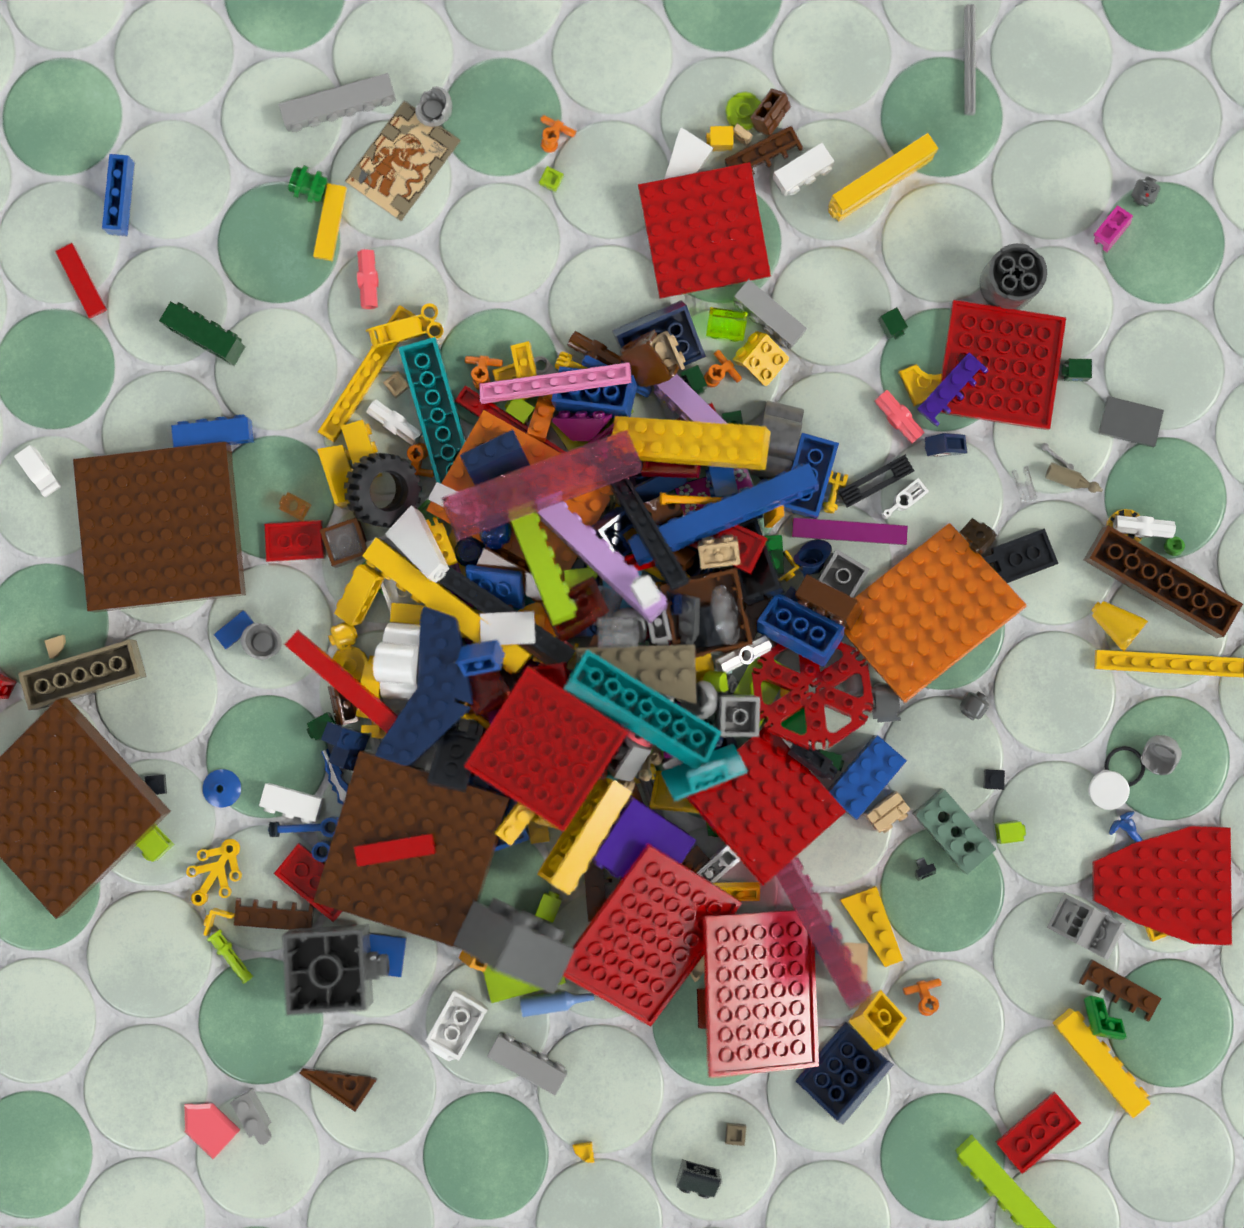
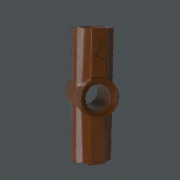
(593, 349)

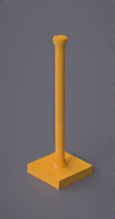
(770, 517)

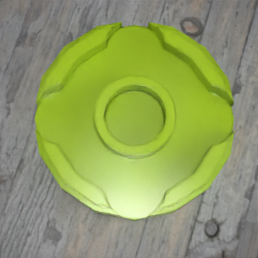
(741, 108)

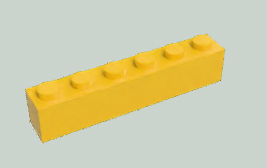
(1101, 1063)

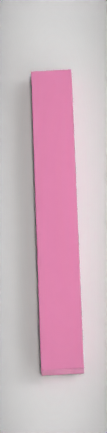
(555, 383)

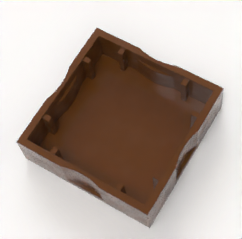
(702, 587)

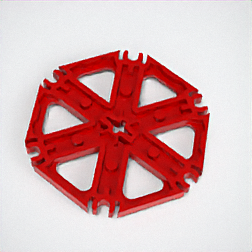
(813, 703)

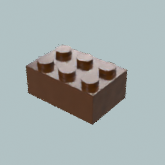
(829, 602)

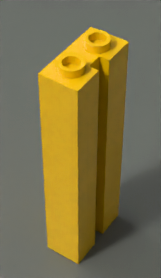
(882, 177)

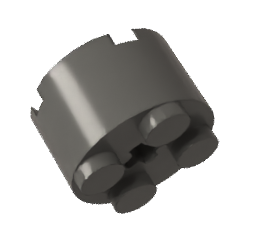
(886, 703)

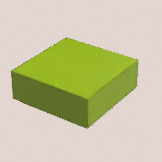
(551, 178)

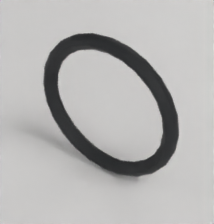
(1129, 749)

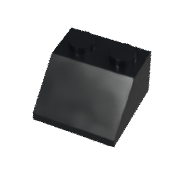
(708, 632)
(698, 1179)

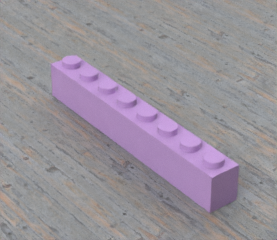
(597, 555)

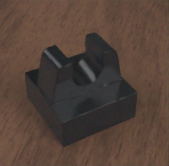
(924, 870)

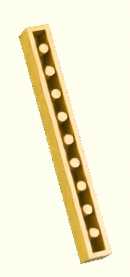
(437, 597)

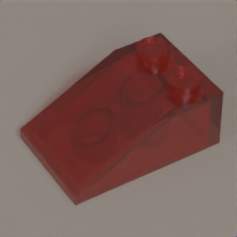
(589, 607)

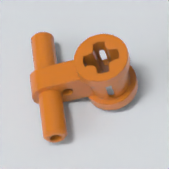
(552, 133)
(717, 372)
(480, 373)
(417, 460)
(923, 989)

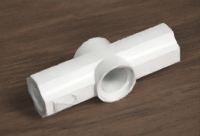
(394, 422)
(1144, 526)
(733, 658)

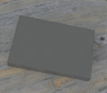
(1131, 421)

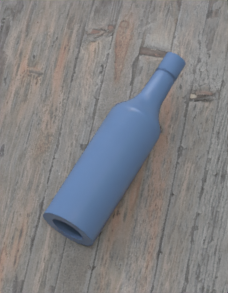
(551, 1002)

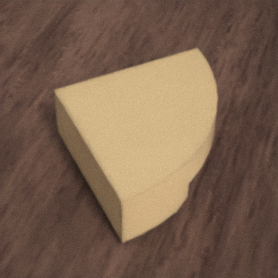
(55, 646)

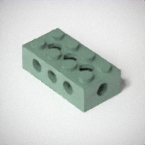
(980, 846)

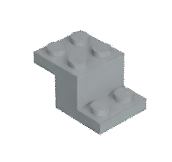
(1086, 926)

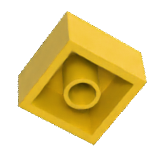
(878, 1020)

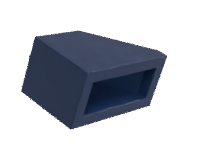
(945, 445)

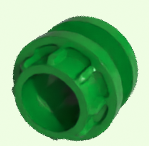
(307, 184)

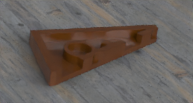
(344, 1087)

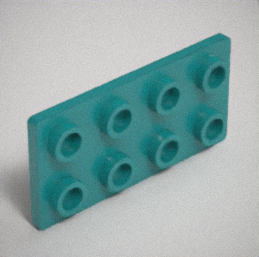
(721, 766)

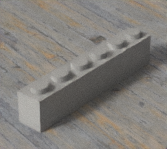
(337, 103)

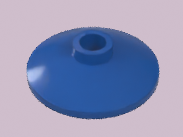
(231, 788)

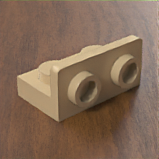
(665, 346)
(719, 551)

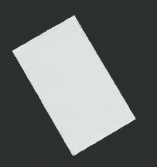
(508, 627)

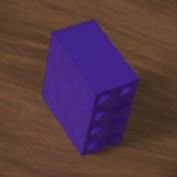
(631, 834)

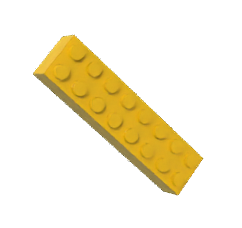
(697, 442)

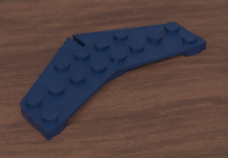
(440, 682)

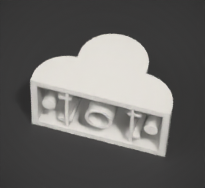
(397, 661)

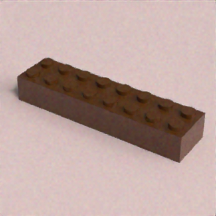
(1163, 582)

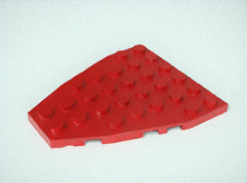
(1172, 884)

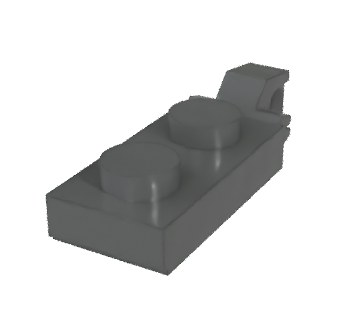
(689, 619)

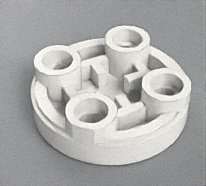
(1108, 790)

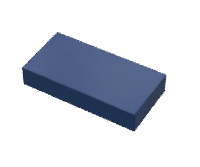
(233, 629)

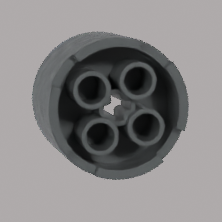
(1004, 289)

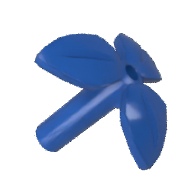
(1127, 824)

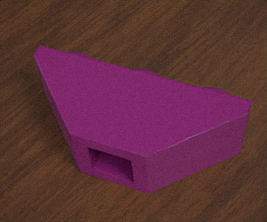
(581, 425)

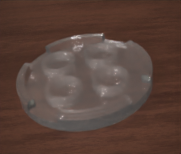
(725, 615)

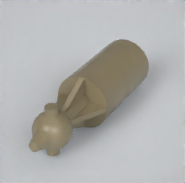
(1070, 478)

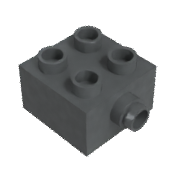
(515, 944)
(330, 969)

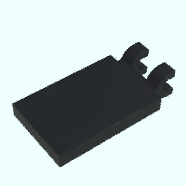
(1023, 556)
(451, 756)

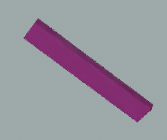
(849, 531)

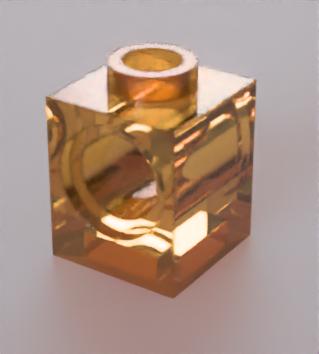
(302, 509)

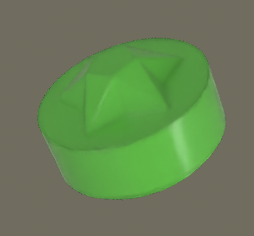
(1174, 546)

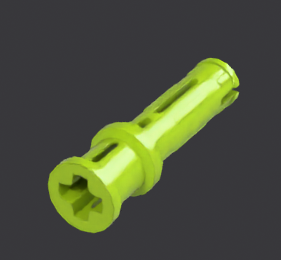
(224, 948)

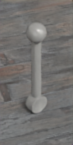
(1045, 447)

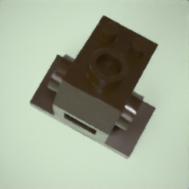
(978, 536)

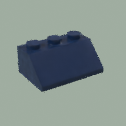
(495, 458)
(651, 487)

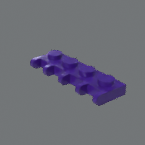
(950, 388)

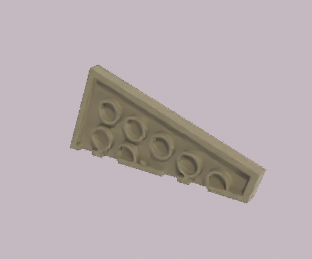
(660, 667)

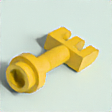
(565, 360)
(830, 506)

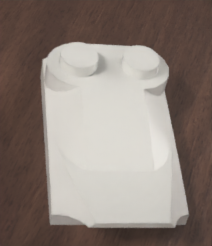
(456, 1025)

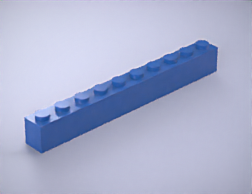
(731, 510)

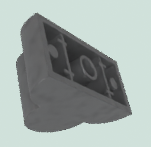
(785, 430)

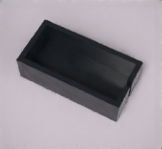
(764, 577)

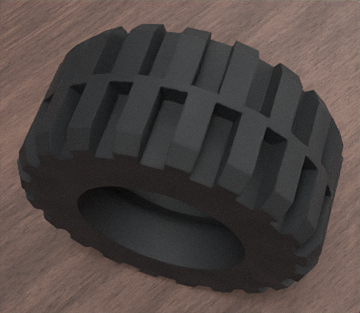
(360, 482)

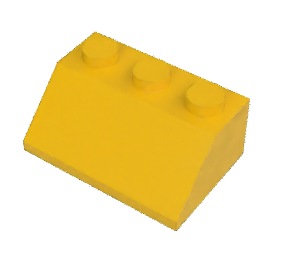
(336, 466)

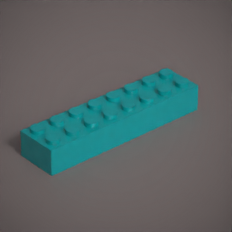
(433, 403)
(642, 710)

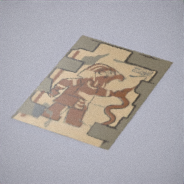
(402, 162)

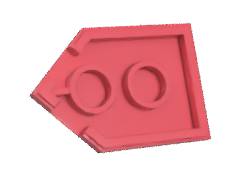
(209, 1127)

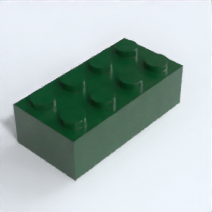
(202, 333)

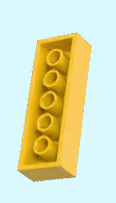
(584, 835)

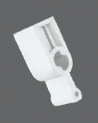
(37, 470)
(910, 500)

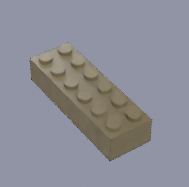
(82, 674)

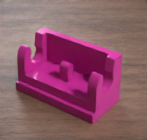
(1113, 228)

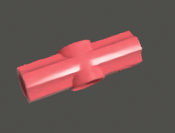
(367, 279)
(899, 416)

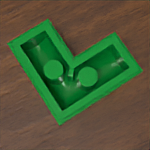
(1100, 1022)

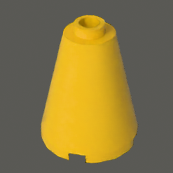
(1118, 623)

